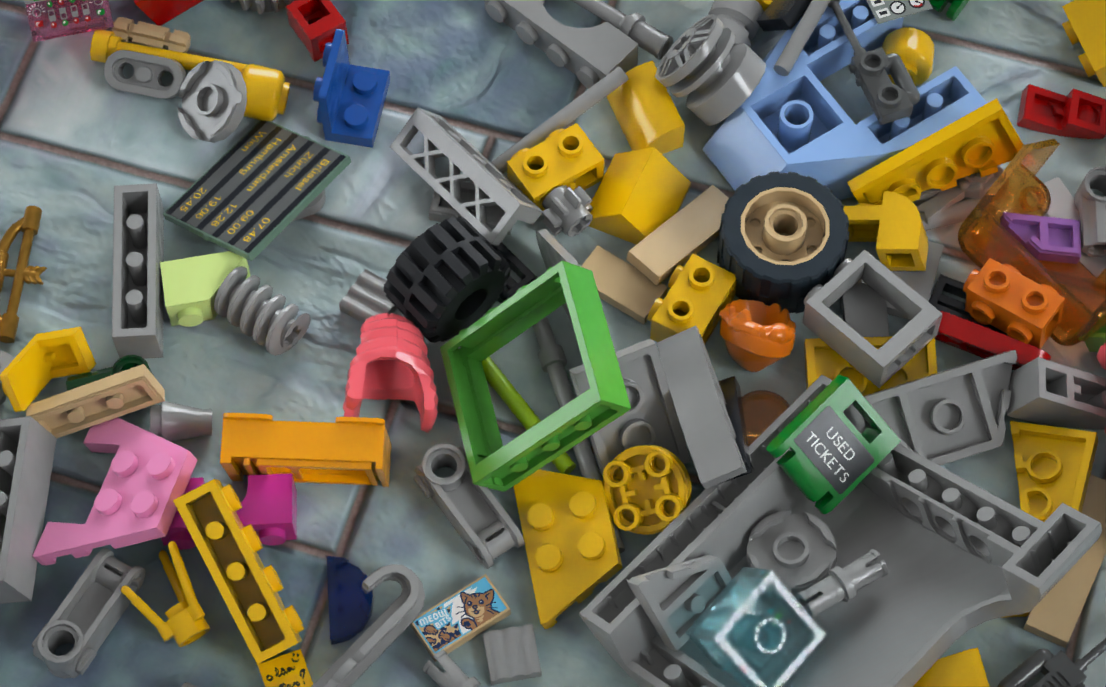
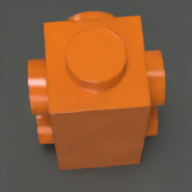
(1013, 303)

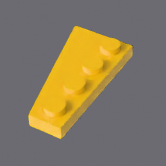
(956, 151)

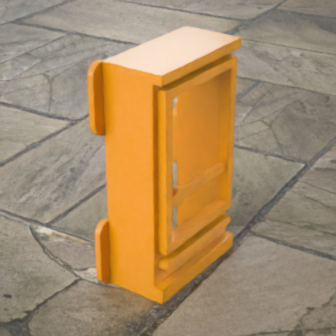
(314, 452)

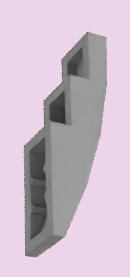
(700, 407)

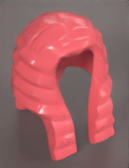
(393, 367)

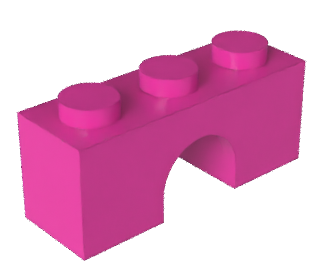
(267, 506)

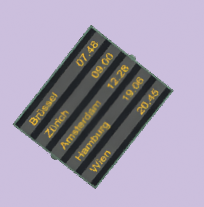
(257, 189)

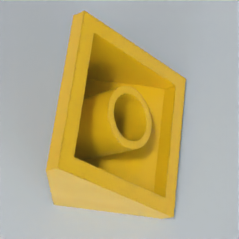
(637, 195)

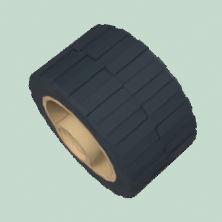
(782, 238)

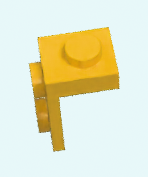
(44, 358)

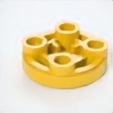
(646, 489)

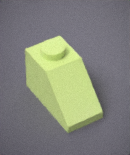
(193, 284)

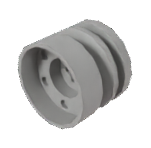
(710, 70)

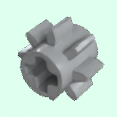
(567, 210)

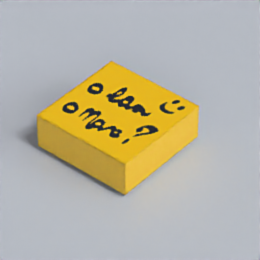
(286, 671)

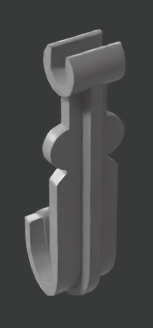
(382, 631)

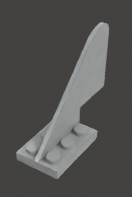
(652, 410)

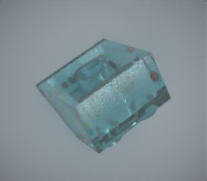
(756, 630)

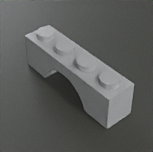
(584, 51)

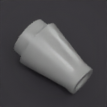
(179, 421)

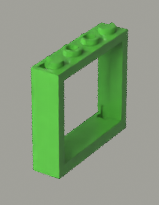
(606, 400)

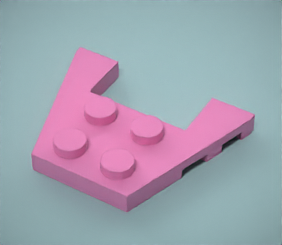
(134, 497)

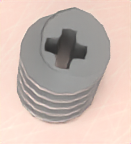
(257, 314)

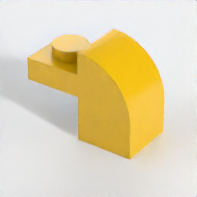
(894, 228)

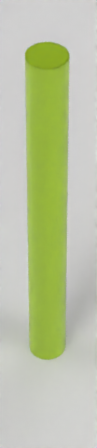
(520, 408)

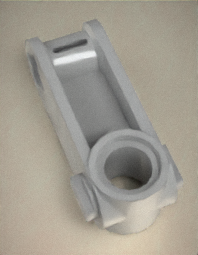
(468, 507)
(87, 614)

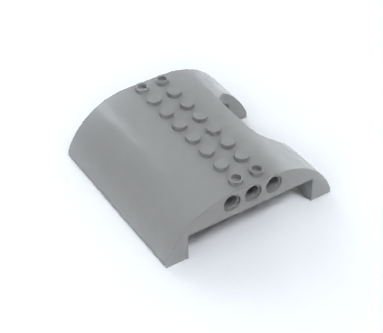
(947, 548)

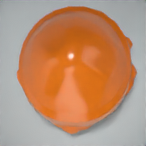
(756, 333)

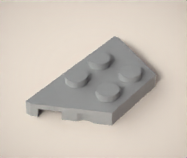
(952, 410)

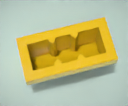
(647, 111)

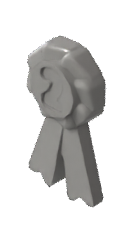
(935, 201)

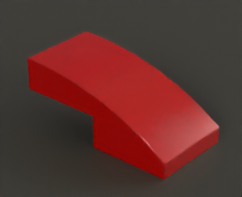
(1061, 115)

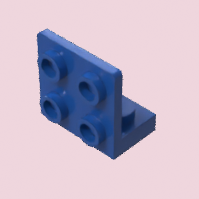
(349, 96)

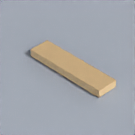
(1060, 609)

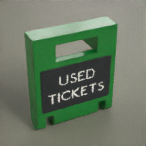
(827, 449)

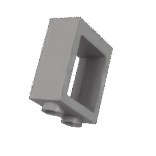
(873, 363)

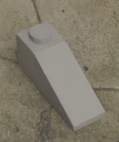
(1057, 396)

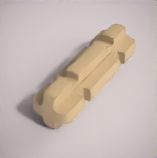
(151, 35)

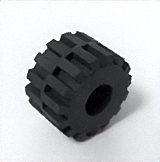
(447, 279)

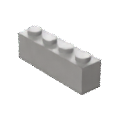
(137, 271)
(24, 487)

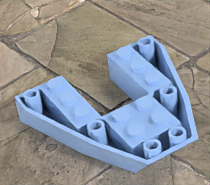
(803, 130)

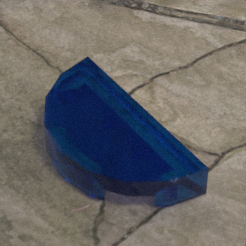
(348, 603)

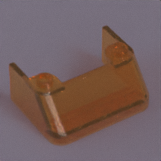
(985, 238)

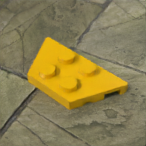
(566, 539)

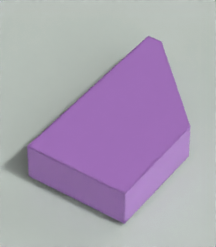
(1046, 236)

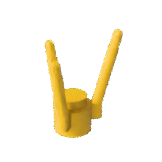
(186, 618)

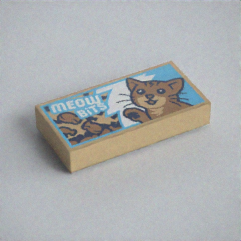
(461, 617)

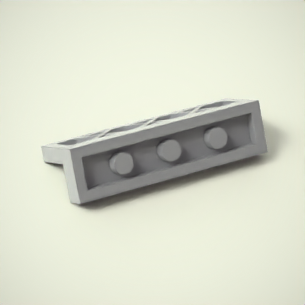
(474, 166)

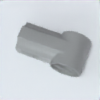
(1092, 212)

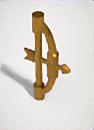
(29, 226)

